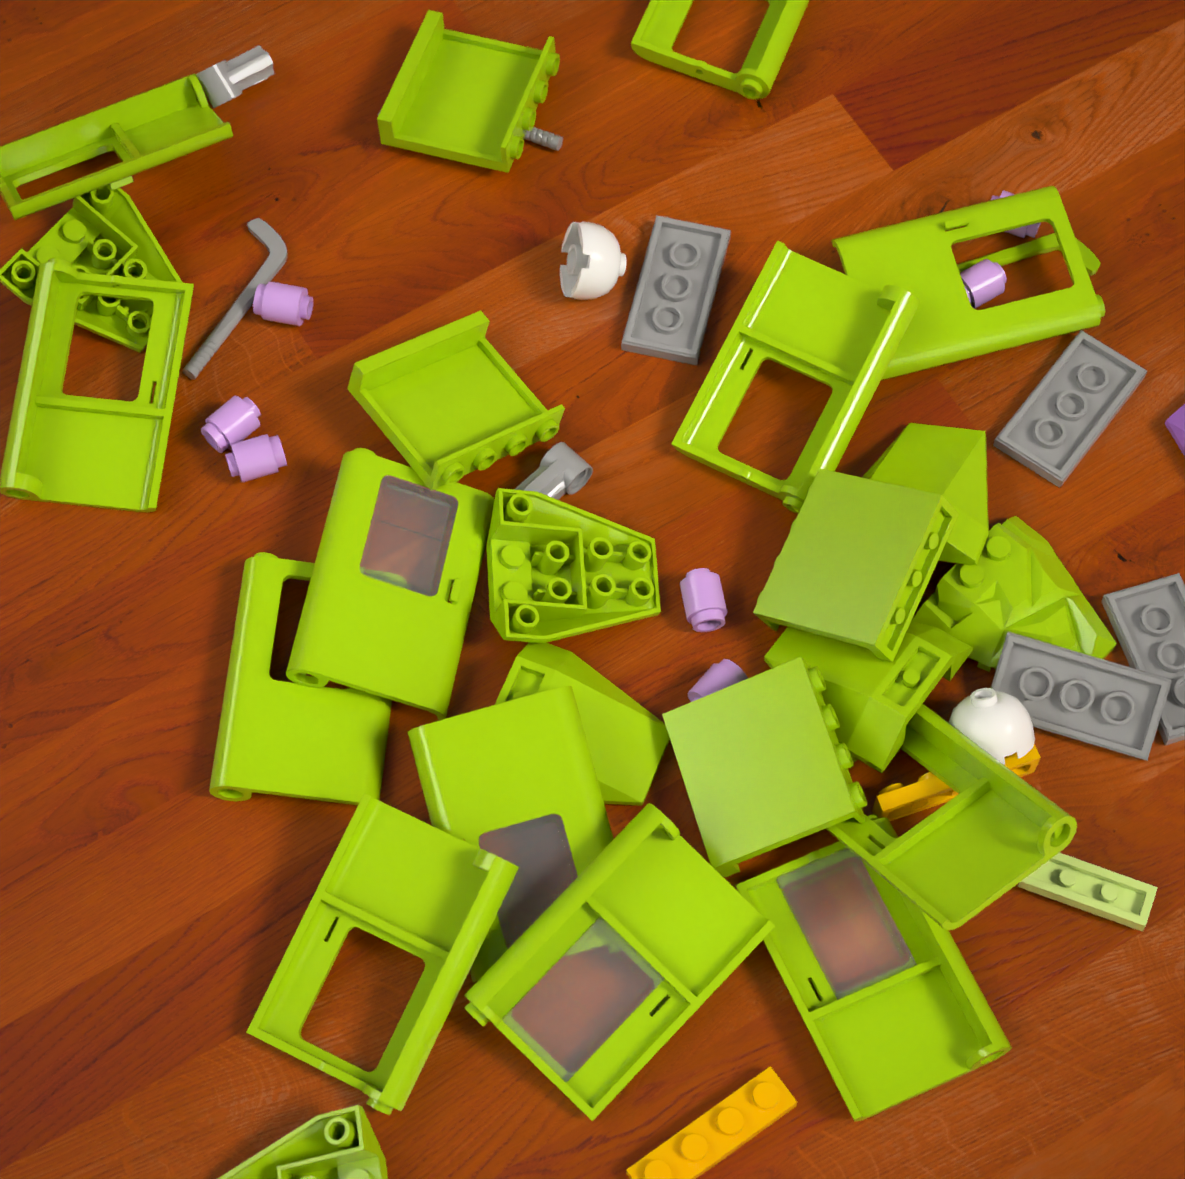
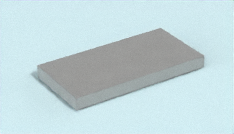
(676, 290)
(1070, 408)
(1152, 636)
(1083, 694)

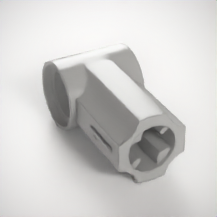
(229, 78)
(558, 473)

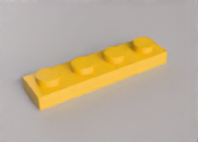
(900, 800)
(718, 1131)

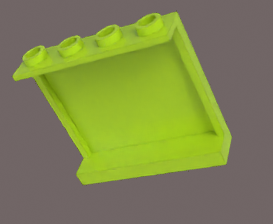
(466, 96)
(451, 402)
(857, 561)
(763, 764)

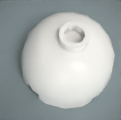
(592, 261)
(995, 723)

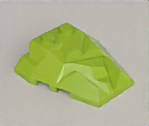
(1017, 590)

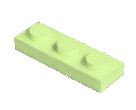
(1093, 890)

